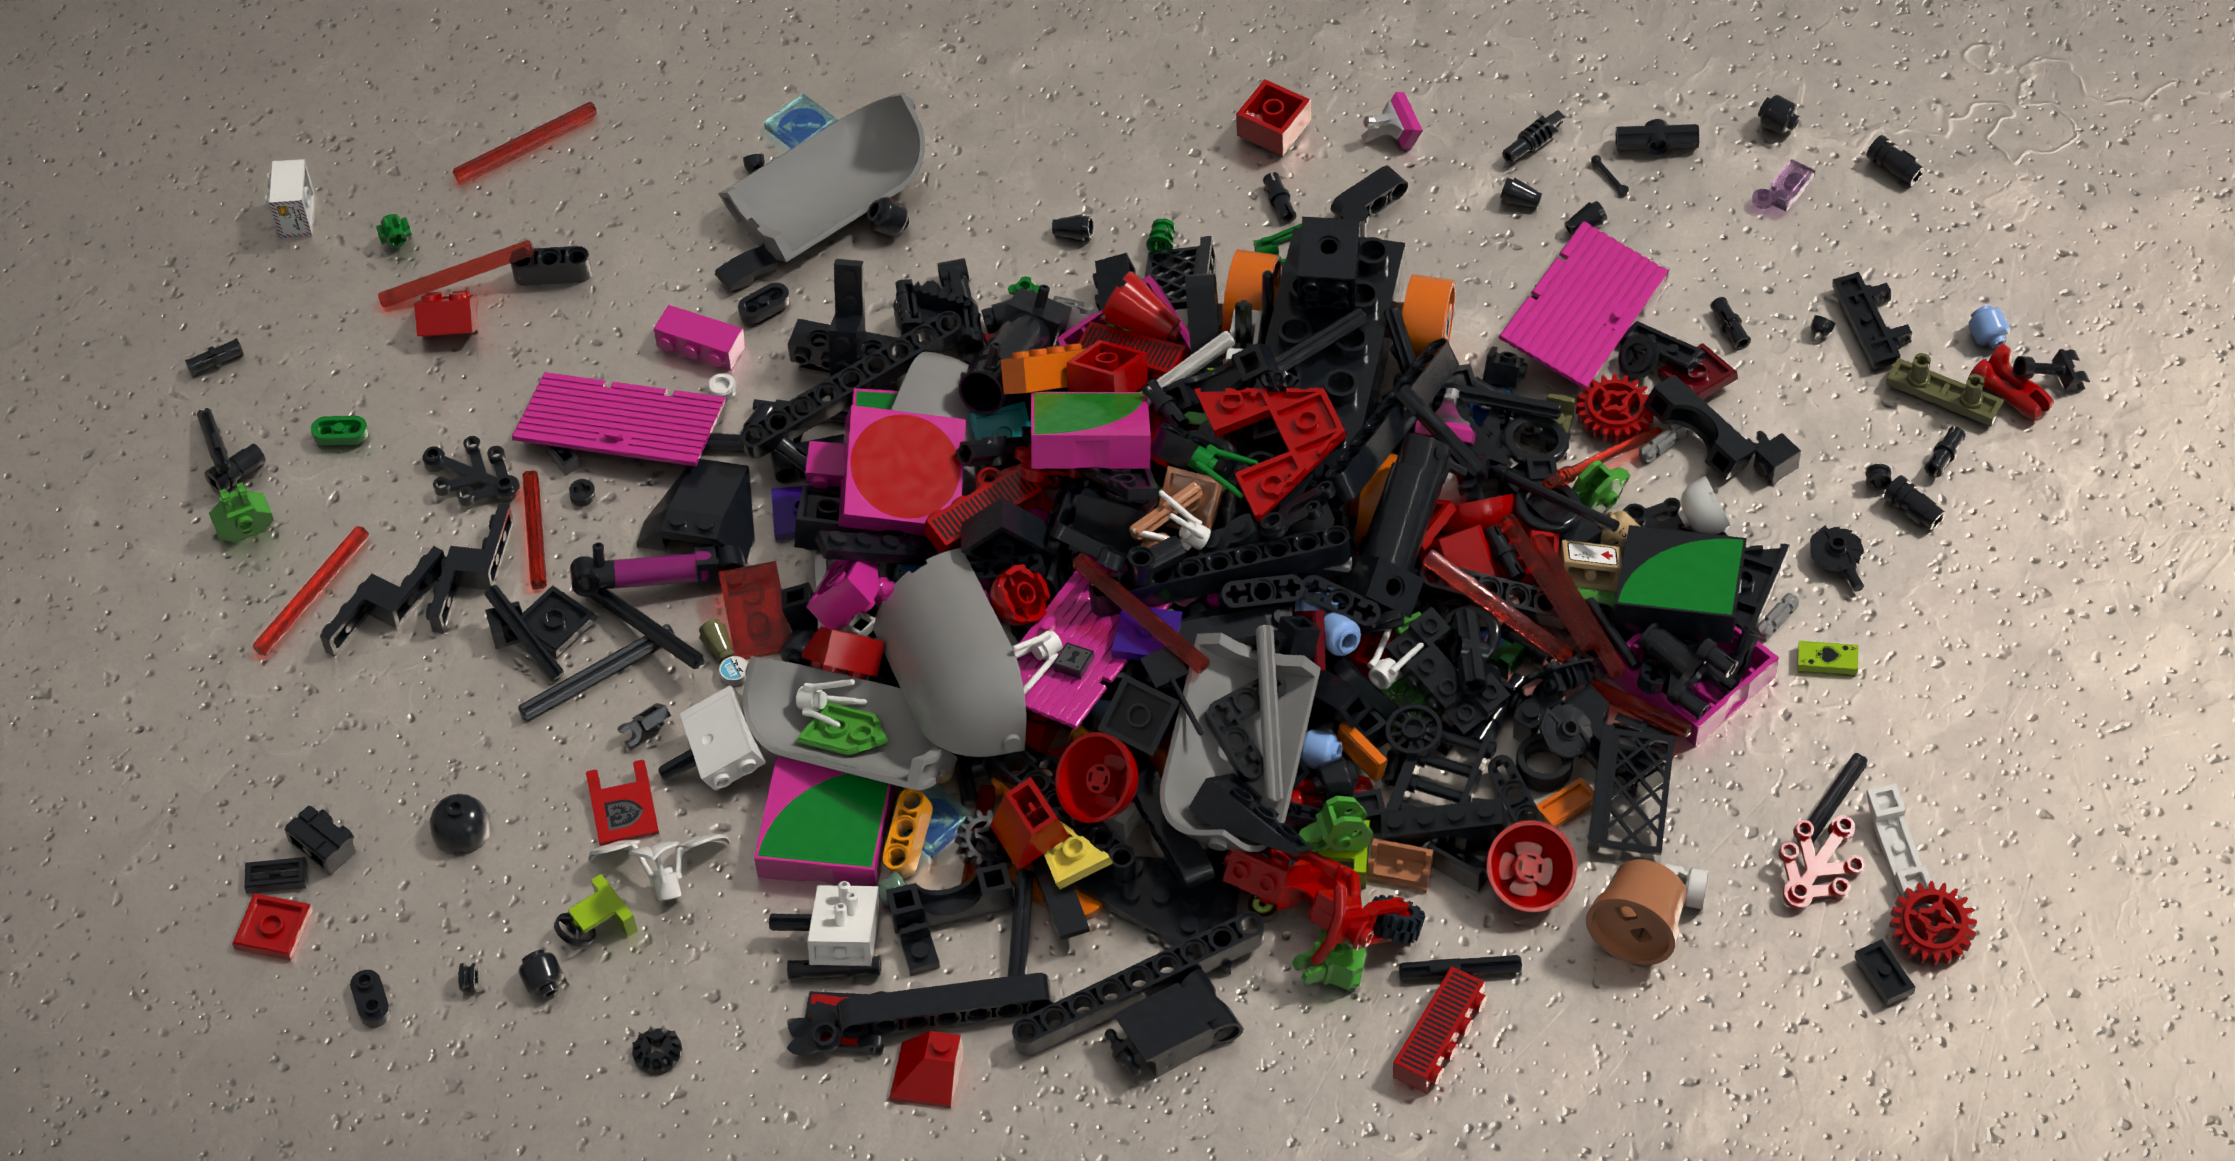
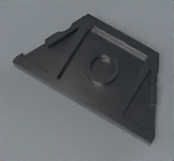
(1758, 581)

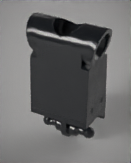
(1173, 1026)

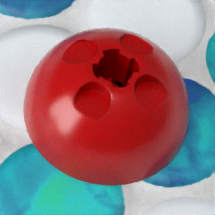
(1483, 512)
(1096, 778)
(1544, 856)

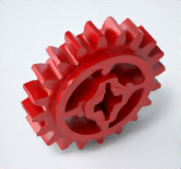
(1614, 415)
(1944, 925)

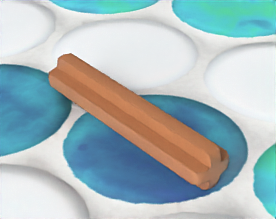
(1160, 514)

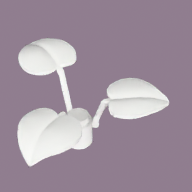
(665, 880)

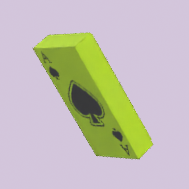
(1827, 657)

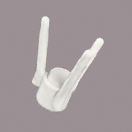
(1192, 530)
(1043, 647)
(1386, 671)
(812, 699)

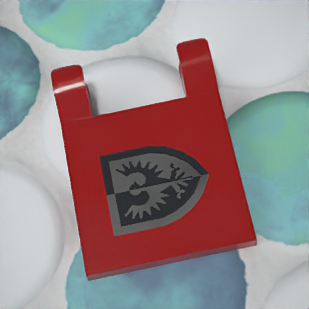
(624, 809)

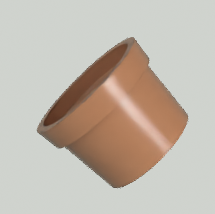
(1638, 913)

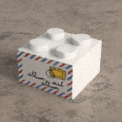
(290, 198)

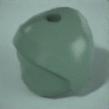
(892, 881)

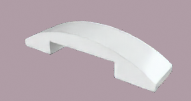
(1895, 838)

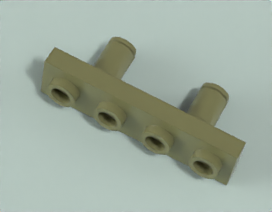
(1943, 391)

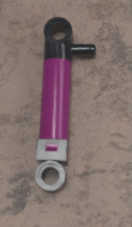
(703, 567)

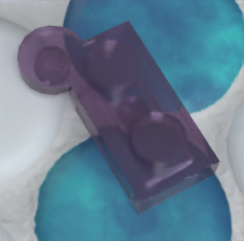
(1785, 187)

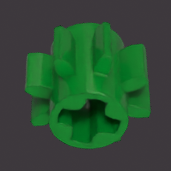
(393, 230)

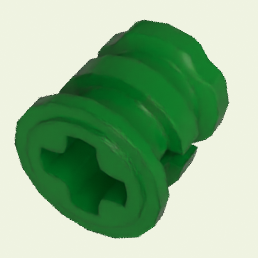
(1160, 235)

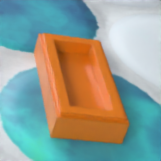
(1362, 752)
(1567, 803)

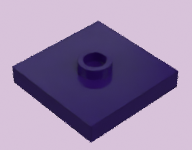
(785, 508)
(1134, 641)

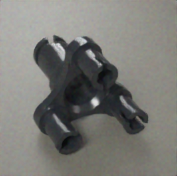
(1689, 666)

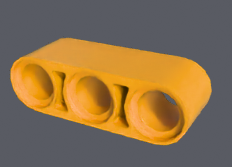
(903, 820)

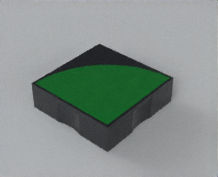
(1680, 582)

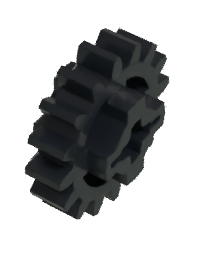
(981, 844)

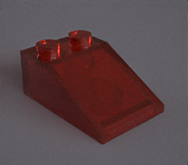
(754, 609)

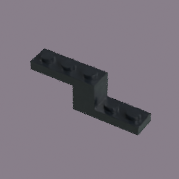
(848, 323)
(470, 568)
(382, 601)

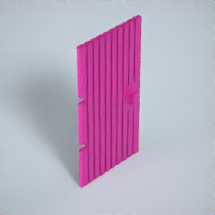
(1583, 305)
(619, 419)
(1071, 618)

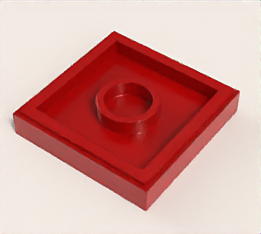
(272, 926)

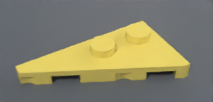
(1074, 859)

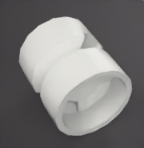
(1695, 883)

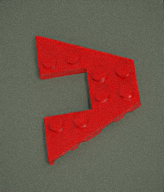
(1304, 423)

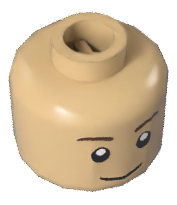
(1618, 537)

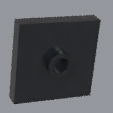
(557, 620)

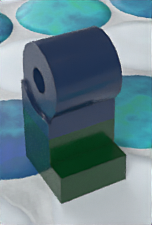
(1505, 655)

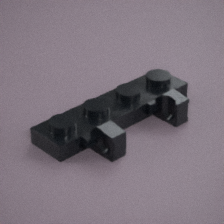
(1861, 306)

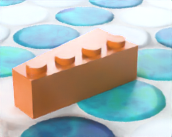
(1038, 370)

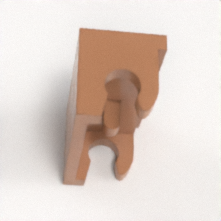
(1400, 865)

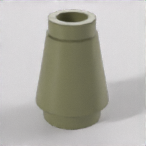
(716, 639)

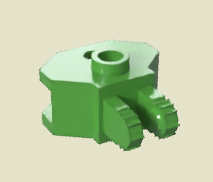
(1599, 486)
(240, 514)
(1337, 827)
(1341, 967)

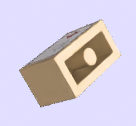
(1592, 564)

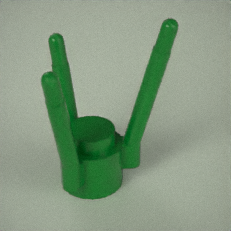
(1270, 243)
(1204, 463)

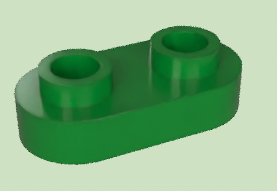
(342, 430)

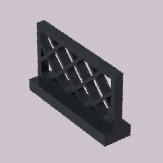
(1201, 262)
(1604, 793)

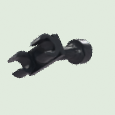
(2062, 365)

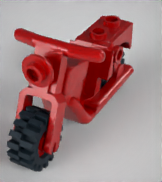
(1334, 898)

